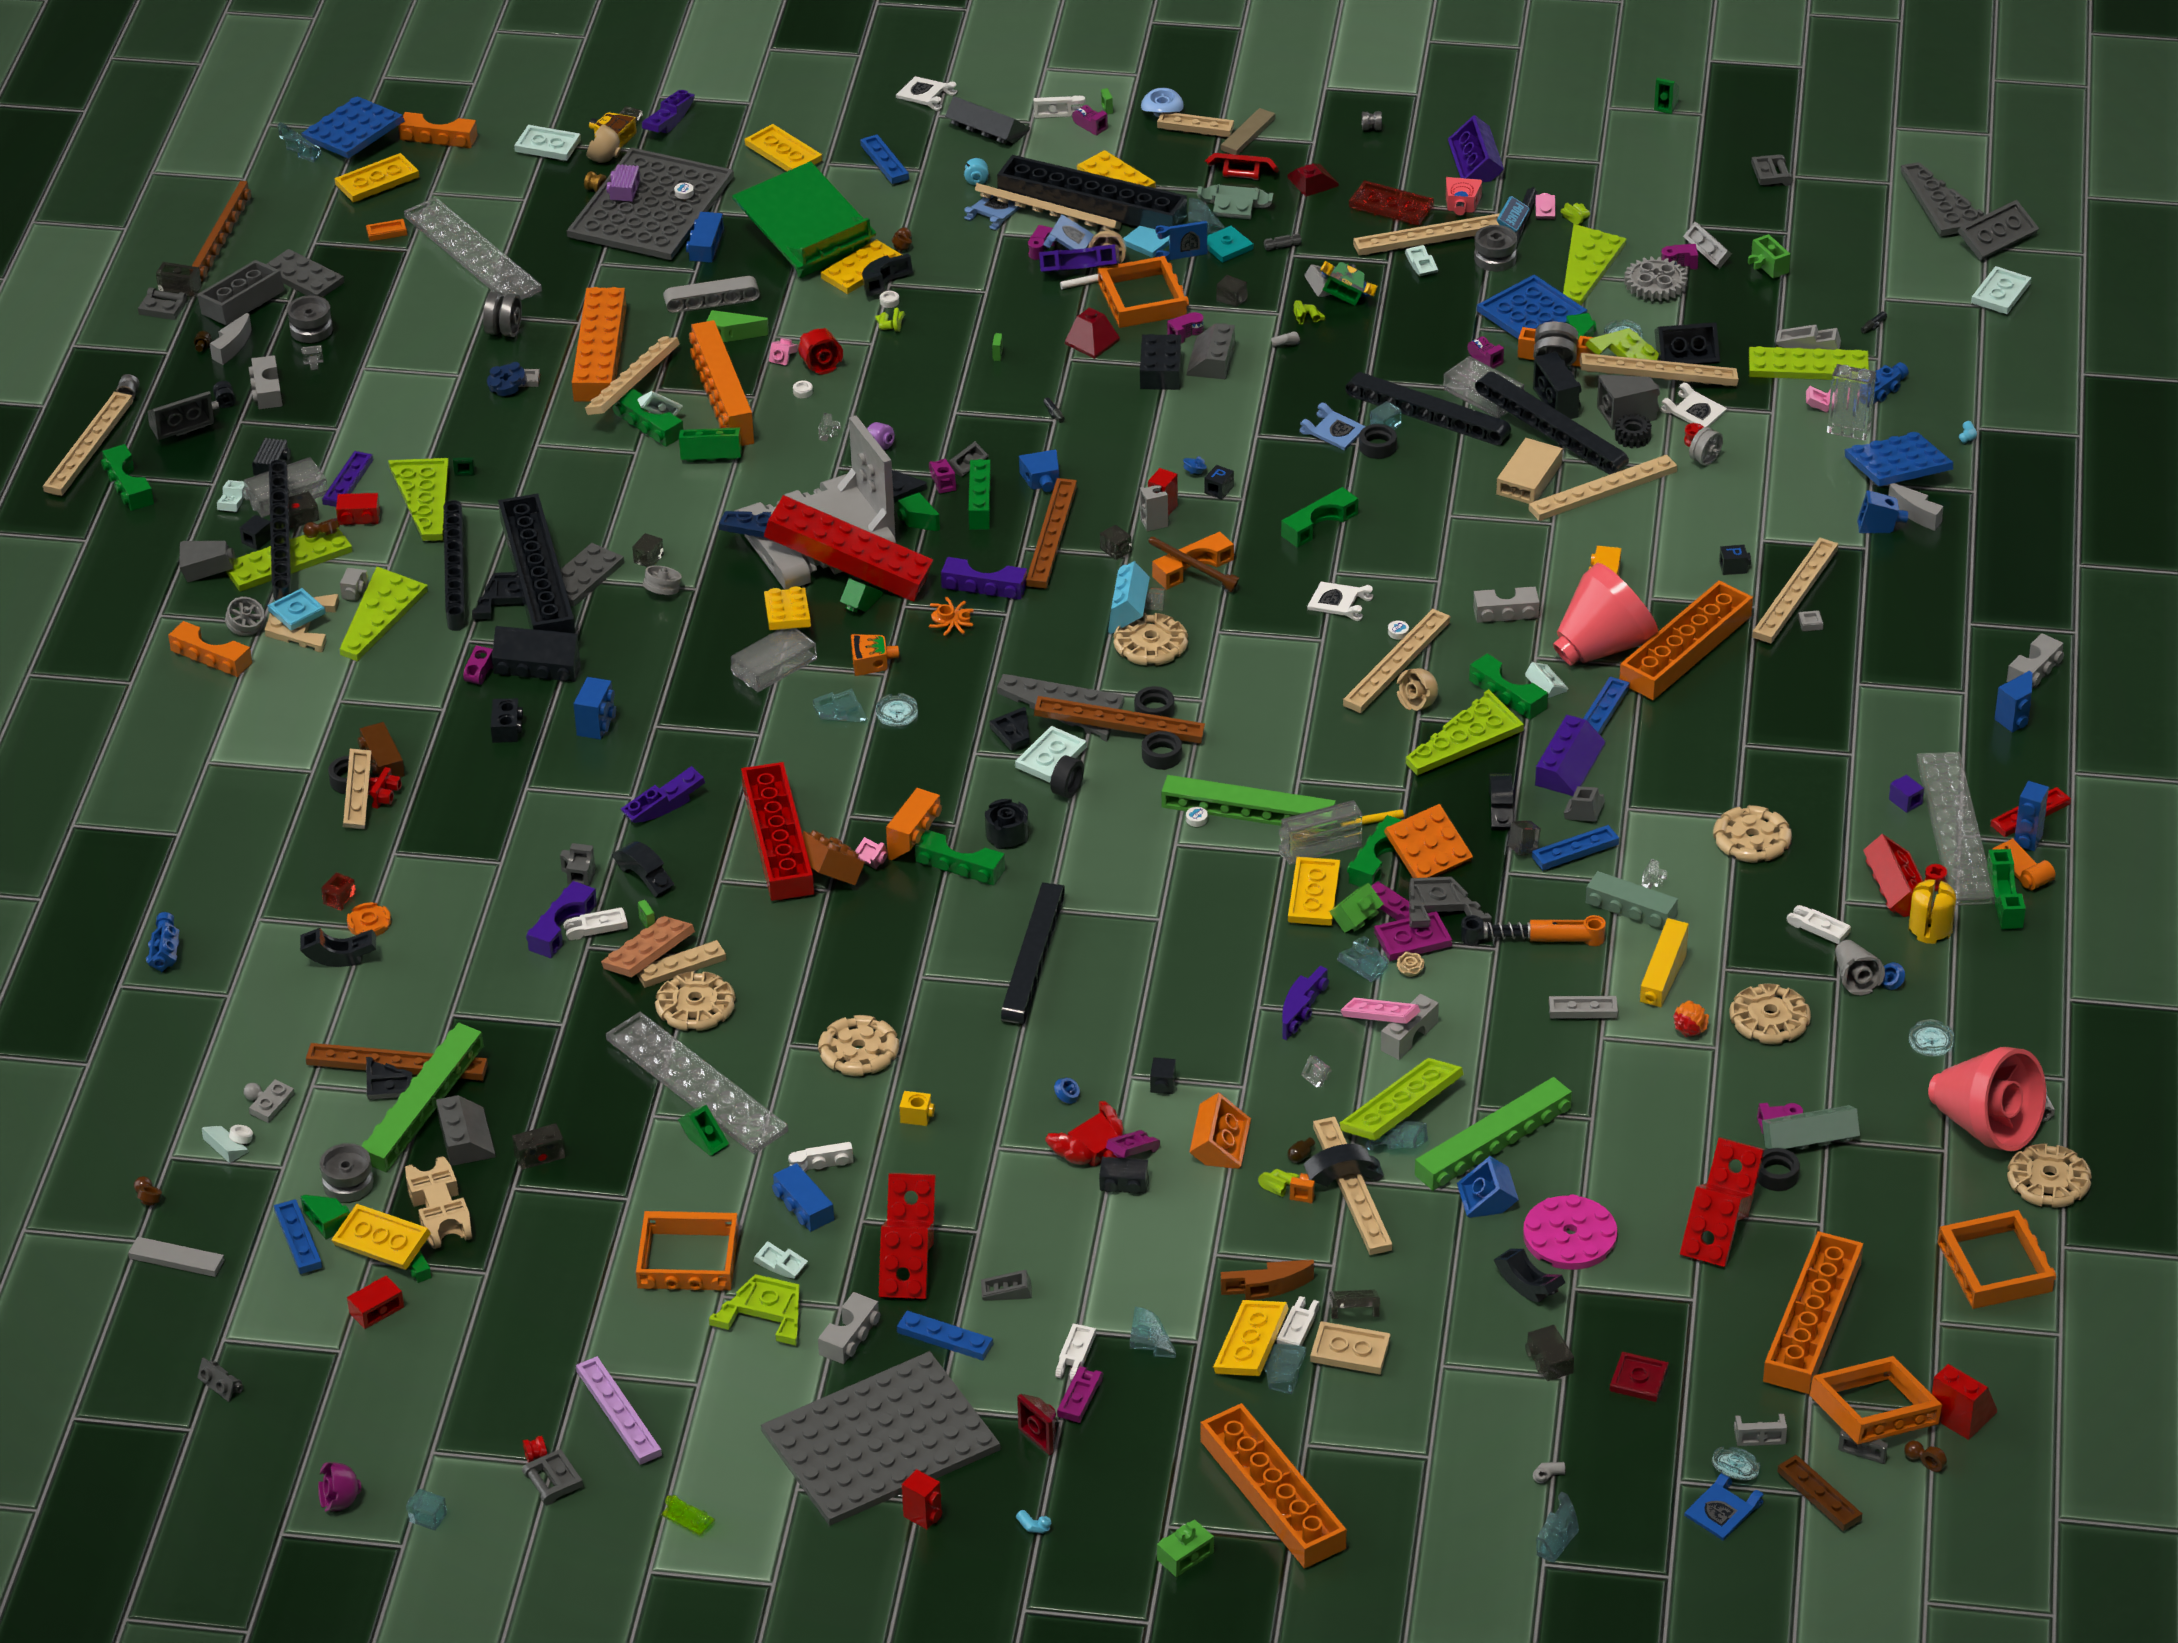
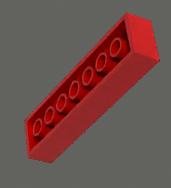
(848, 548)
(777, 831)

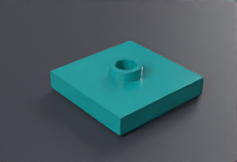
(1228, 244)

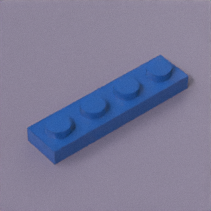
(884, 159)
(1606, 703)
(1575, 847)
(297, 1236)
(945, 1335)

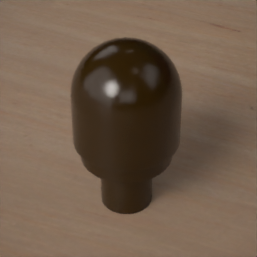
(202, 340)
(1300, 1150)

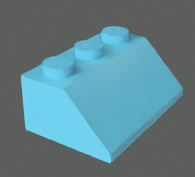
(1128, 596)

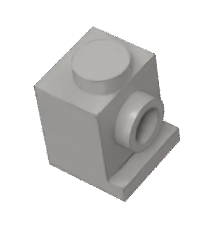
(353, 583)

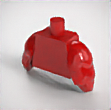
(1089, 1140)

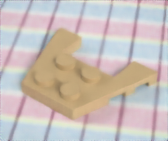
(277, 630)

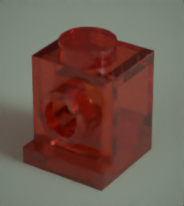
(338, 891)

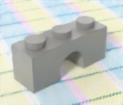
(265, 382)
(1492, 608)
(2043, 656)
(1398, 1037)
(859, 1316)

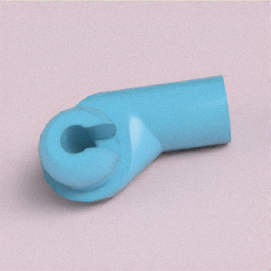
(1969, 432)
(1035, 1526)

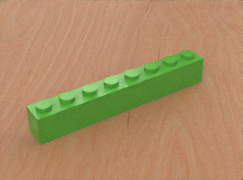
(1236, 800)
(420, 1097)
(1493, 1133)

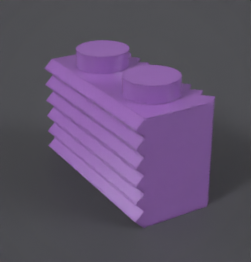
(624, 183)

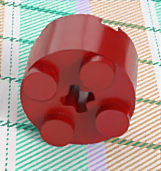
(820, 351)

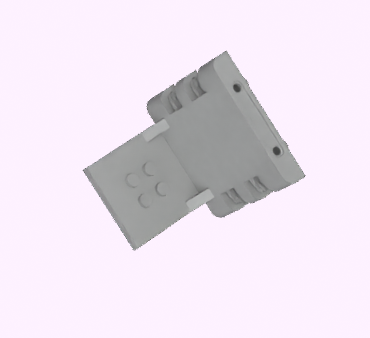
(858, 498)

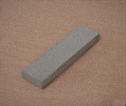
(176, 1256)

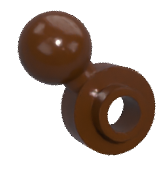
(902, 239)
(329, 527)
(146, 1192)
(1932, 1457)

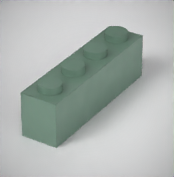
(1631, 900)
(1811, 1128)

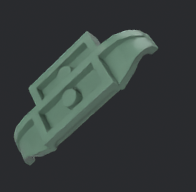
(1234, 201)

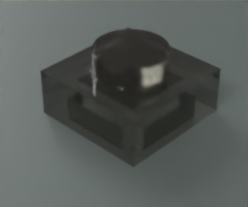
(628, 111)

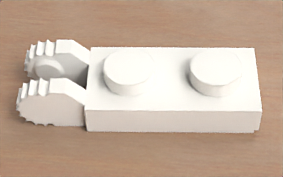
(1056, 106)
(595, 923)
(1819, 924)
(823, 1156)
(1298, 1323)
(1075, 1349)

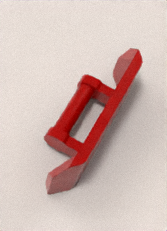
(1229, 159)

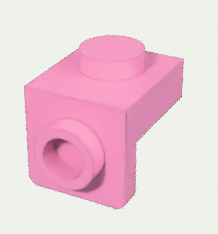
(1545, 206)
(781, 350)
(1818, 398)
(872, 852)

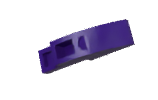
(670, 112)
(660, 801)
(1299, 1000)

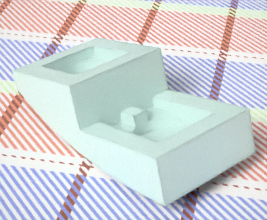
(1420, 260)
(232, 496)
(780, 1262)

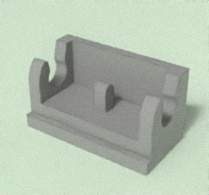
(1153, 508)
(1760, 1433)

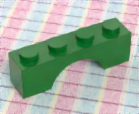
(661, 427)
(134, 490)
(979, 494)
(1336, 506)
(1525, 699)
(982, 866)
(1367, 866)
(2008, 903)

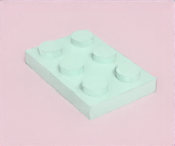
(547, 142)
(2001, 290)
(1046, 752)

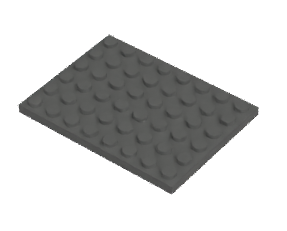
(656, 219)
(874, 1434)

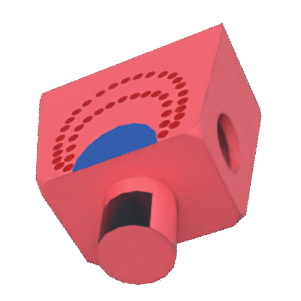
(1463, 194)

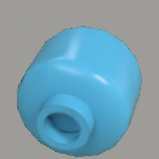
(976, 171)

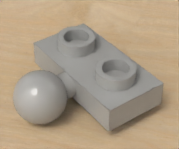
(267, 1102)

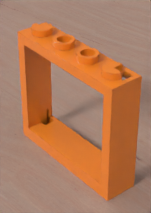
(1146, 312)
(686, 1224)
(2002, 1291)
(1920, 1415)

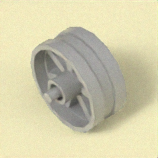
(1706, 446)
(662, 580)
(244, 616)

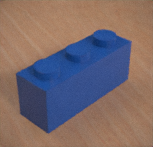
(705, 237)
(2031, 815)
(803, 1197)

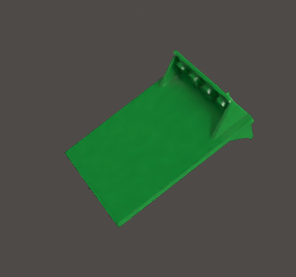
(806, 218)

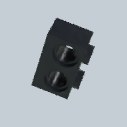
(505, 720)

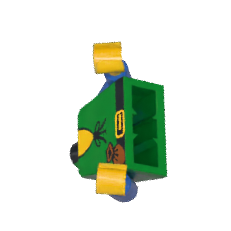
(1346, 282)

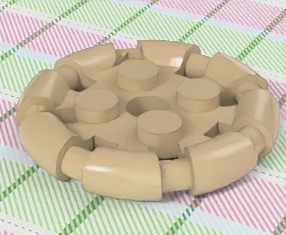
(1151, 640)
(1732, 834)
(692, 986)
(1787, 1013)
(861, 1060)
(2049, 1159)

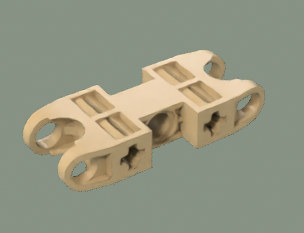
(435, 1191)

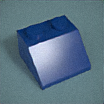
(2014, 702)
(1487, 1189)

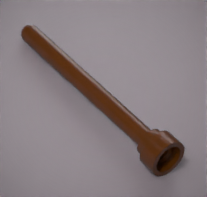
(1228, 581)

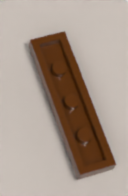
(1819, 1492)

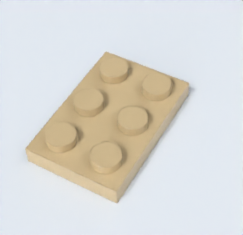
(1350, 1347)

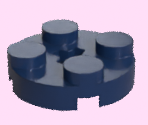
(498, 375)

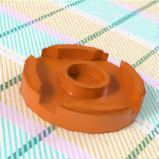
(368, 917)

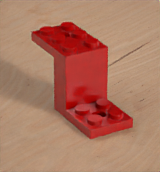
(1722, 1202)
(907, 1235)

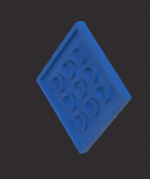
(352, 127)
(1528, 306)
(1898, 459)

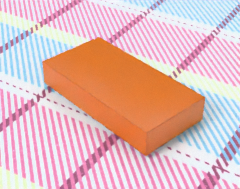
(386, 230)

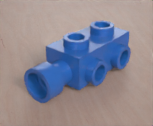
(1888, 380)
(163, 943)

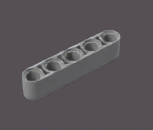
(711, 294)

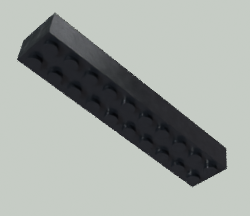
(1092, 193)
(535, 564)

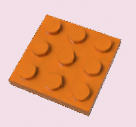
(1428, 843)

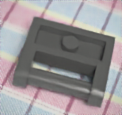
(1766, 171)
(162, 308)
(558, 1471)

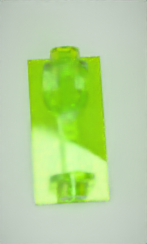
(686, 1515)

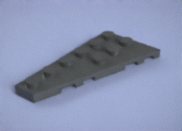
(1942, 205)
(1029, 689)

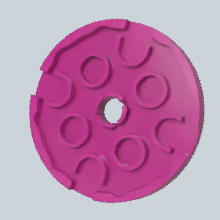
(1547, 1235)

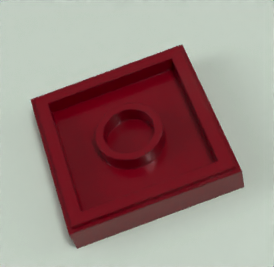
(1639, 1376)

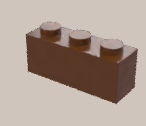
(382, 748)

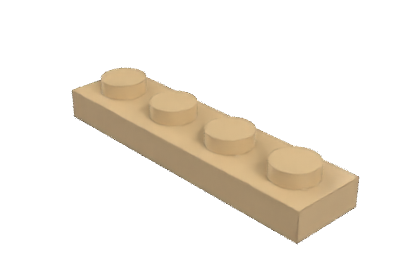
(1195, 124)
(357, 789)
(681, 963)

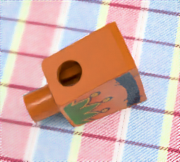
(871, 653)

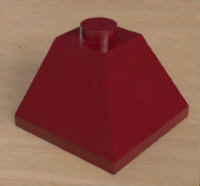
(1312, 179)
(1092, 333)
(1037, 1421)

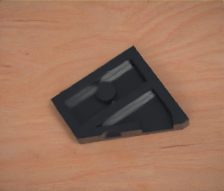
(906, 485)
(1012, 728)
(385, 1080)

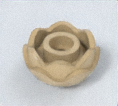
(1410, 964)

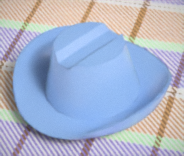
(1161, 101)

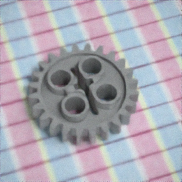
(1655, 279)

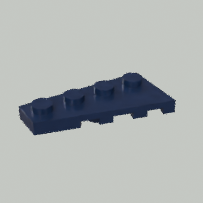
(744, 523)

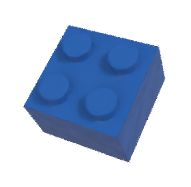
(594, 708)

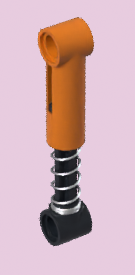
(1589, 931)

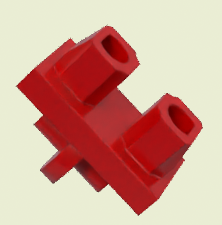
(380, 787)

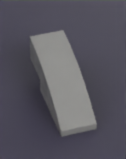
(1809, 338)
(231, 339)
(1918, 507)

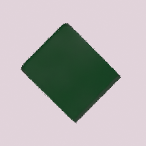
(463, 466)

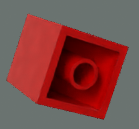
(1964, 1401)

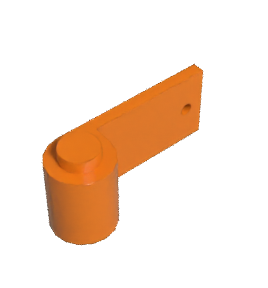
(2026, 869)

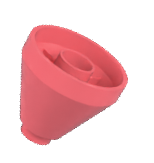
(1602, 618)
(1994, 1097)

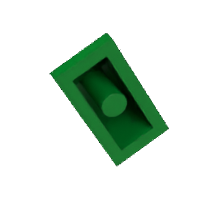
(1666, 95)
(1582, 323)
(918, 513)
(859, 596)
(703, 1130)
(324, 1213)

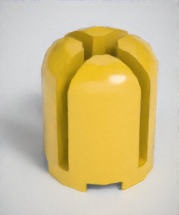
(1939, 916)

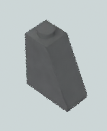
(205, 558)

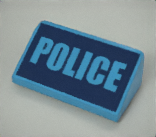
(1513, 214)

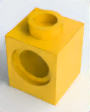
(916, 1108)

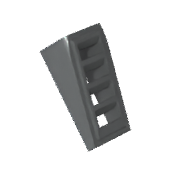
(1020, 1290)
(1848, 1445)

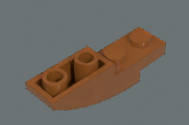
(1269, 1282)

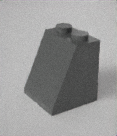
(1627, 395)

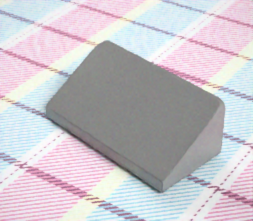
(1316, 281)

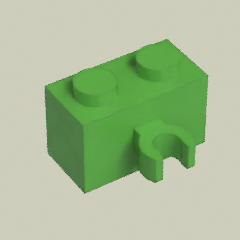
(1769, 256)
(1356, 908)
(1185, 1548)

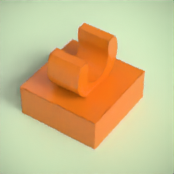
(1302, 1189)

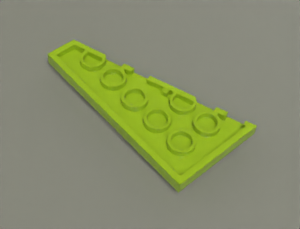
(424, 492)
(1467, 732)

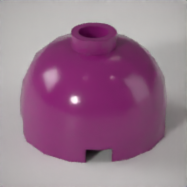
(338, 1486)

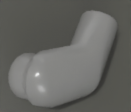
(1286, 339)
(1546, 1470)

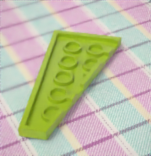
(1588, 260)
(382, 606)

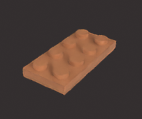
(647, 946)

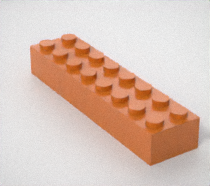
(598, 342)
(720, 380)
(1686, 639)
(1813, 1312)
(1273, 1485)

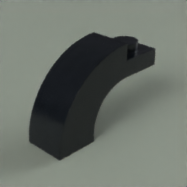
(883, 270)
(1501, 800)
(646, 864)
(335, 951)
(1342, 1160)
(1525, 1277)

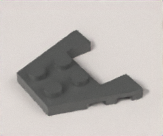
(1439, 895)

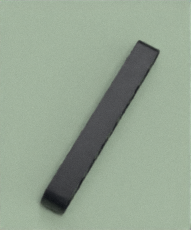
(1429, 408)
(1551, 423)
(280, 529)
(454, 565)
(1032, 953)

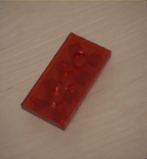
(1391, 202)

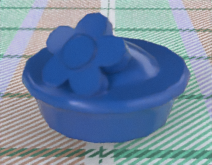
(1194, 465)
(1893, 976)
(1067, 1090)

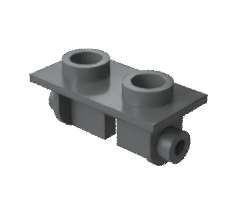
(217, 1379)

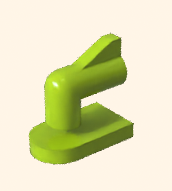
(1575, 213)
(1301, 309)
(883, 321)
(1276, 1181)

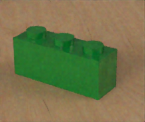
(710, 444)

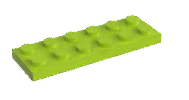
(1801, 362)
(305, 552)
(1401, 1099)

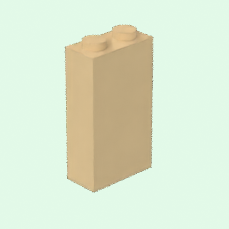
(1529, 471)

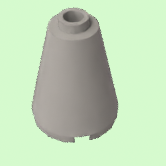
(1858, 968)

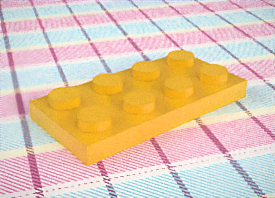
(782, 148)
(1110, 166)
(376, 177)
(847, 273)
(787, 608)
(1313, 891)
(381, 1236)
(1251, 1338)

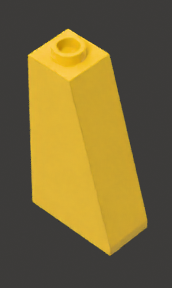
(1665, 963)

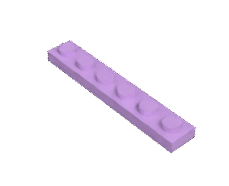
(618, 1410)

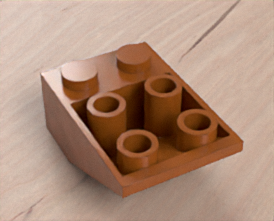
(832, 857)

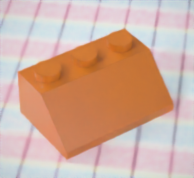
(912, 822)
(1220, 1133)

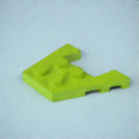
(1623, 344)
(764, 1299)

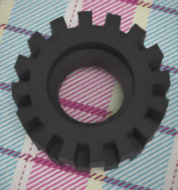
(1633, 431)

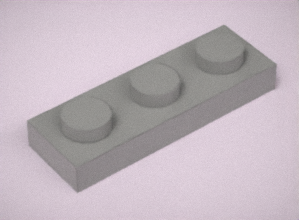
(1707, 245)
(1583, 1007)

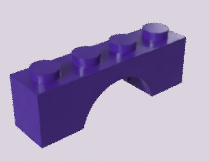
(1079, 258)
(1007, 583)
(546, 935)

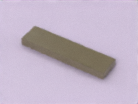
(1247, 131)

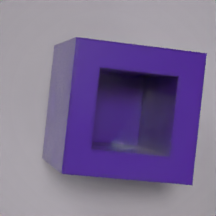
(1906, 793)

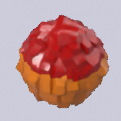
(1690, 1019)

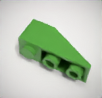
(739, 326)

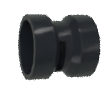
(224, 394)

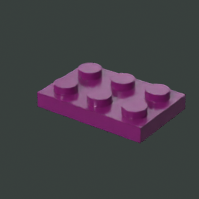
(1399, 938)

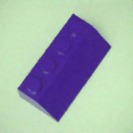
(1475, 151)
(1569, 756)

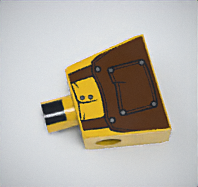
(623, 125)

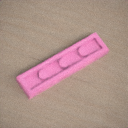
(1380, 1010)

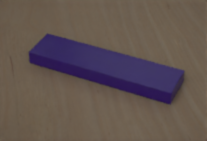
(348, 477)

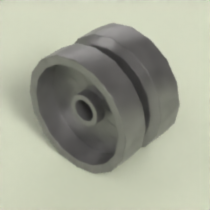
(1495, 248)
(502, 314)
(310, 319)
(1557, 338)
(346, 1172)

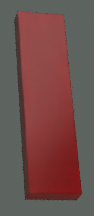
(2006, 823)

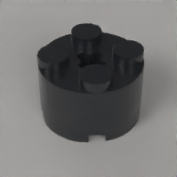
(1006, 823)

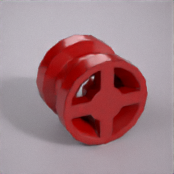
(1690, 431)
(1936, 872)
(534, 1449)

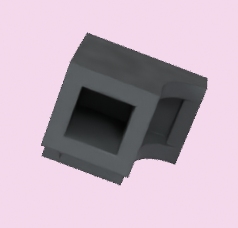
(1584, 804)
(578, 863)

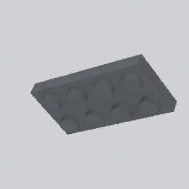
(1998, 230)
(305, 274)
(588, 571)

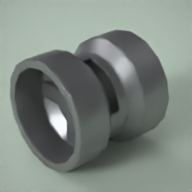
(1371, 121)
(128, 385)

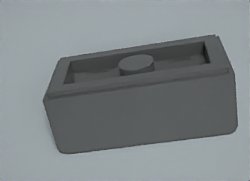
(961, 462)

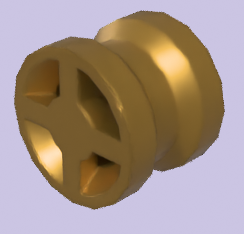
(594, 181)

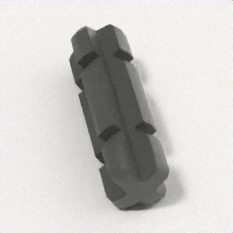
(1282, 241)

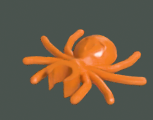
(946, 615)

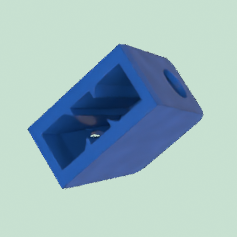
(1040, 469)
(1879, 513)

